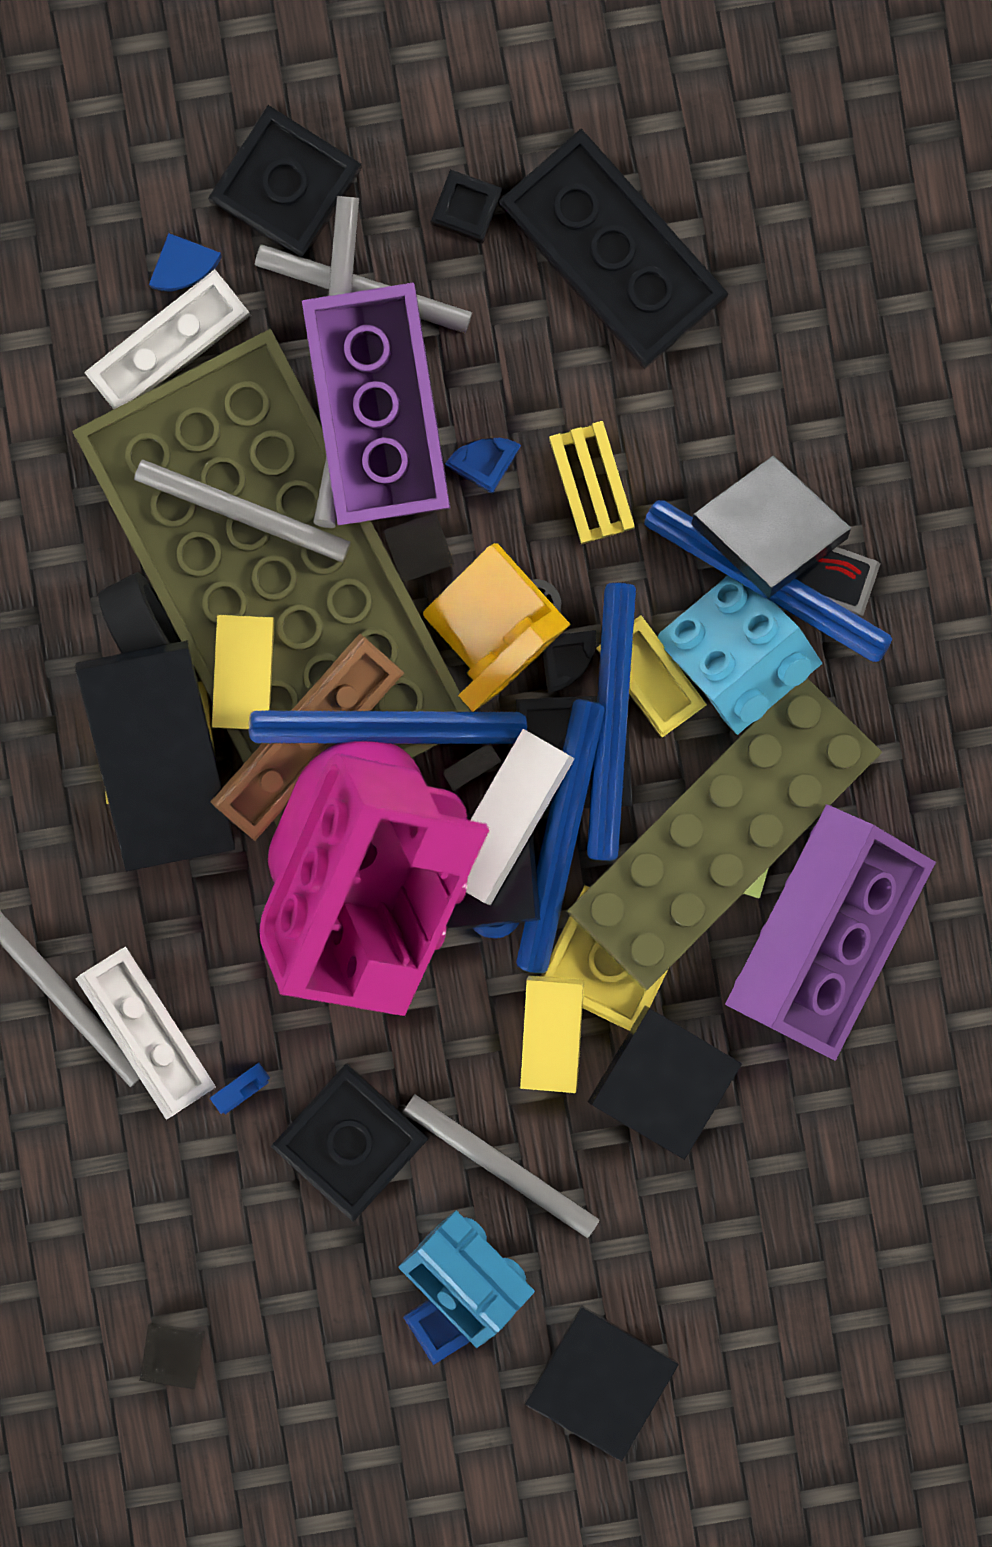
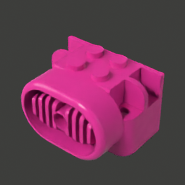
(364, 878)

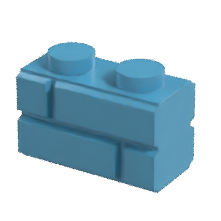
(467, 1278)

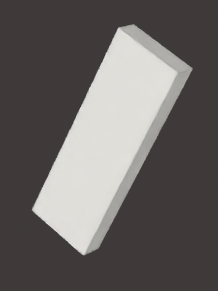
(168, 341)
(514, 808)
(145, 1032)

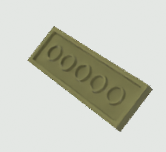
(723, 833)

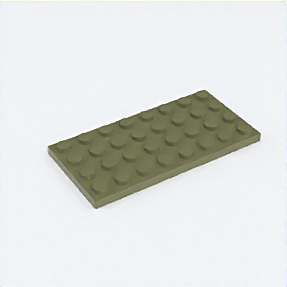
(255, 436)

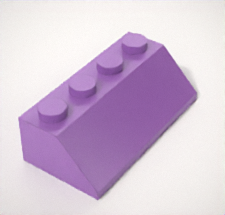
(376, 404)
(830, 932)

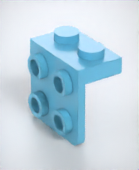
(739, 651)

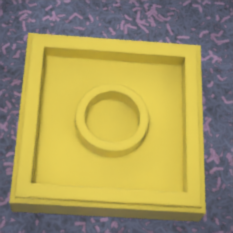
(607, 986)

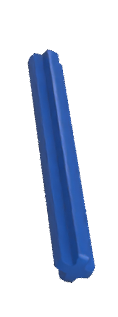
(793, 597)
(614, 696)
(386, 727)
(561, 835)

